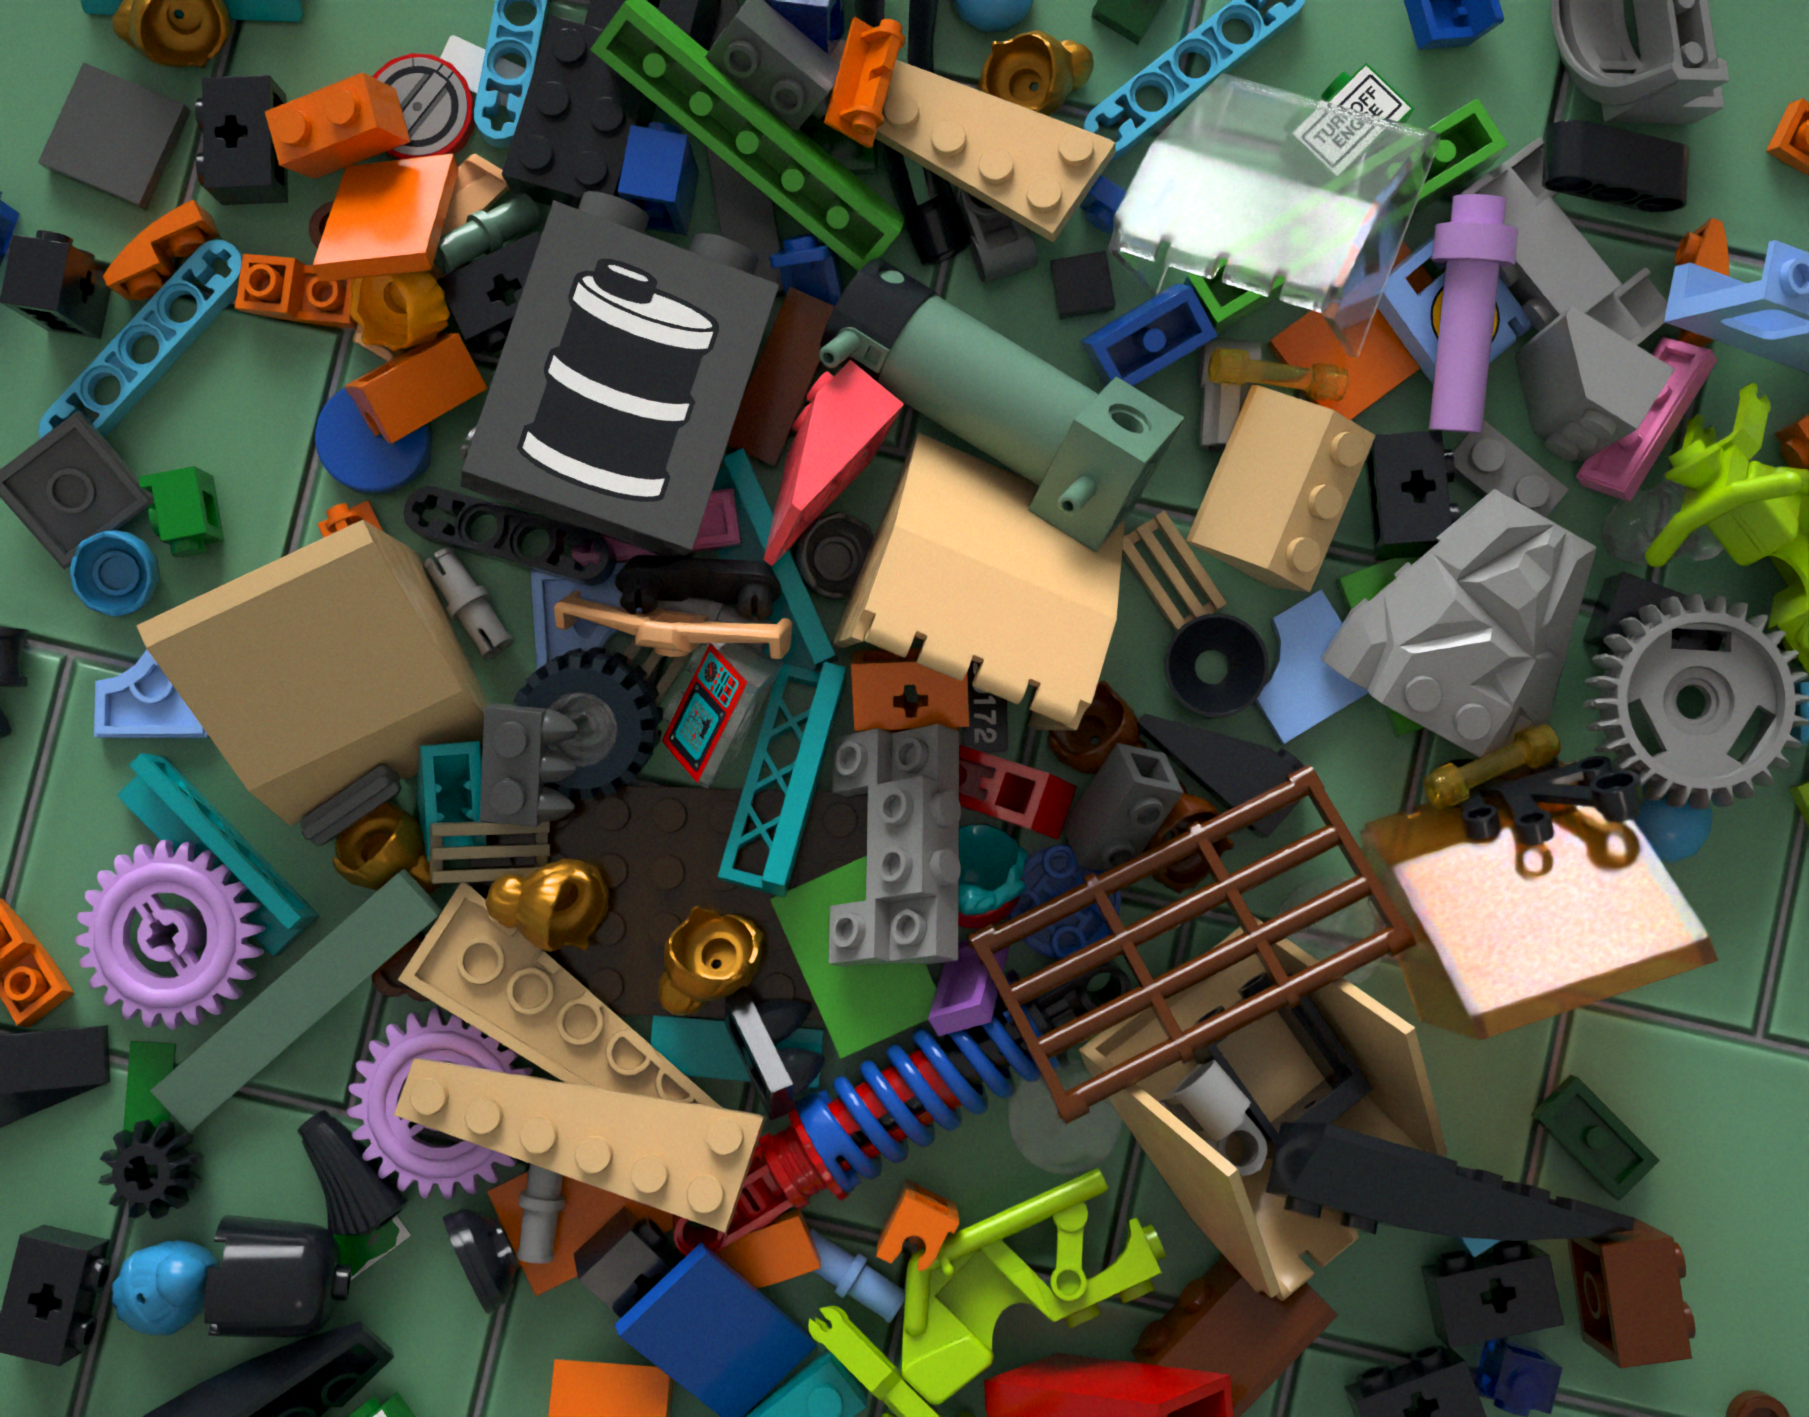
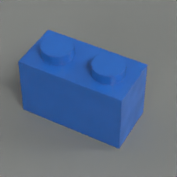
(660, 176)
(1149, 336)

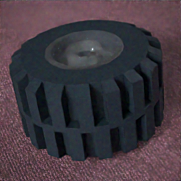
(613, 716)

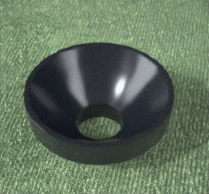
(1245, 665)
(483, 1255)

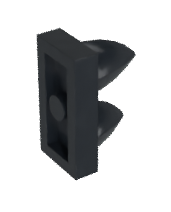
(755, 1032)

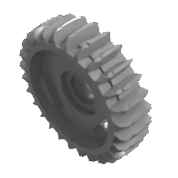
(1733, 683)

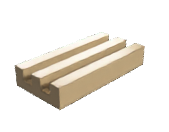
(1187, 558)

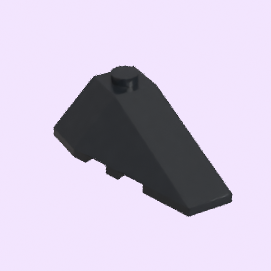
(50, 1068)

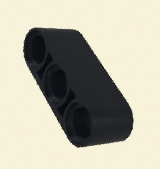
(1615, 166)

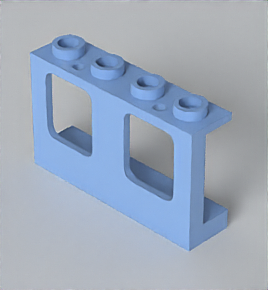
(1756, 316)

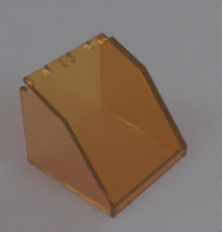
(1528, 928)

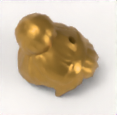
(172, 39)
(1039, 60)
(381, 847)
(552, 904)
(695, 948)

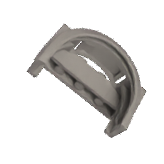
(1677, 67)

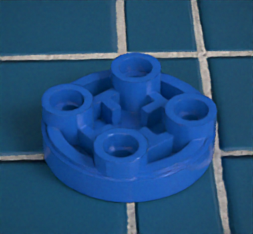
(366, 460)
(1049, 879)

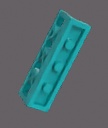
(803, 781)
(183, 814)

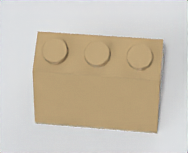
(1280, 489)

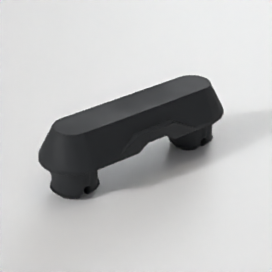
(724, 581)

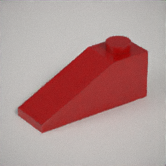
(1013, 792)

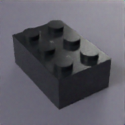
(573, 120)

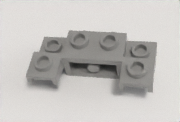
(1557, 263)
(910, 847)

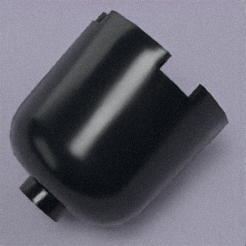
(274, 1279)

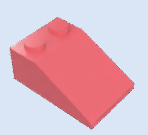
(831, 449)

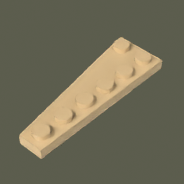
(991, 147)
(535, 1005)
(629, 1144)

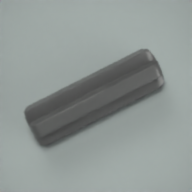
(351, 805)

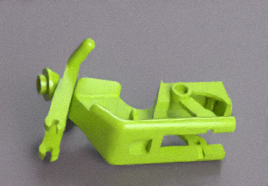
(1747, 508)
(969, 1284)

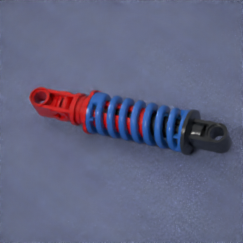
(847, 1135)

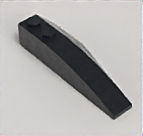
(1418, 1191)
(290, 1380)

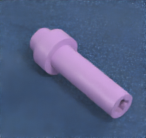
(1473, 251)

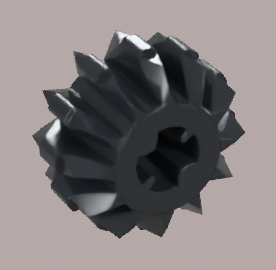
(151, 1191)

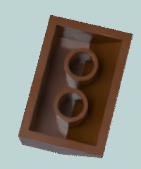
(1235, 1331)

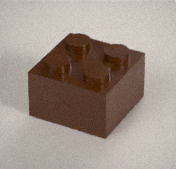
(1632, 1296)

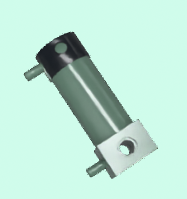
(1077, 445)

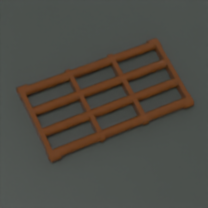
(1153, 992)

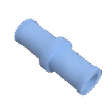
(857, 1279)

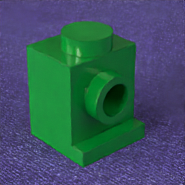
(184, 509)

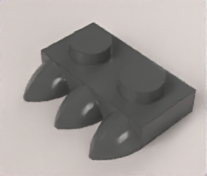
(519, 765)

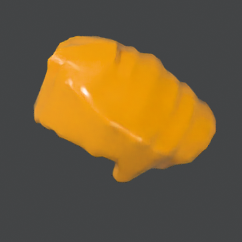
(398, 309)

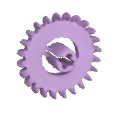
(221, 922)
(396, 1137)

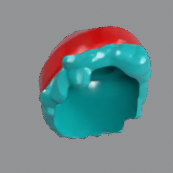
(989, 875)

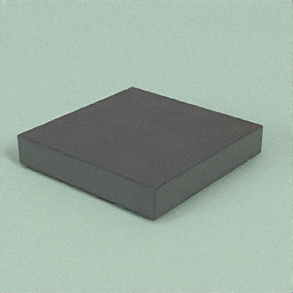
(114, 136)
(71, 487)

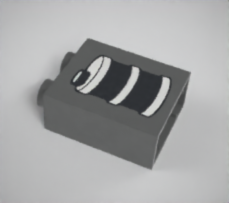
(620, 376)

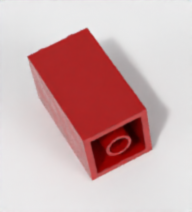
(1106, 1388)

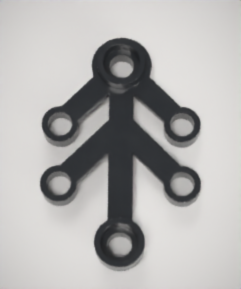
(1608, 791)

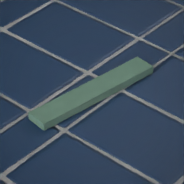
(297, 1000)

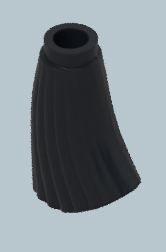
(352, 1189)

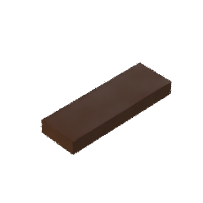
(781, 378)

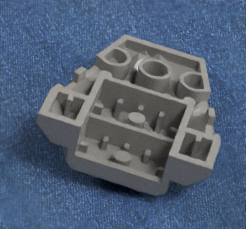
(1472, 627)

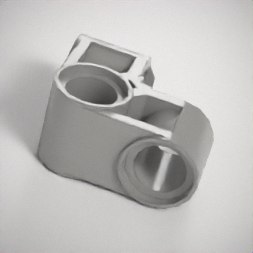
(1213, 1110)

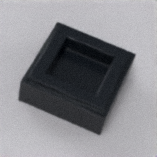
(1082, 285)

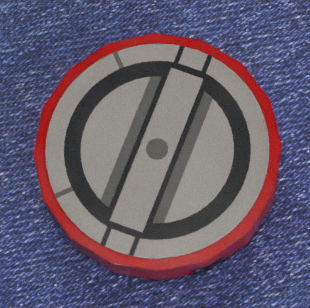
(433, 103)

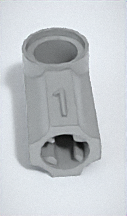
(1219, 402)

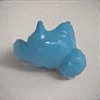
(170, 1279)

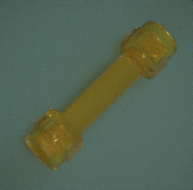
(1235, 368)
(1451, 784)

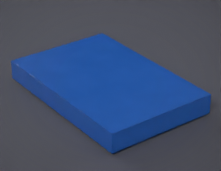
(715, 1334)

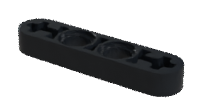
(511, 531)

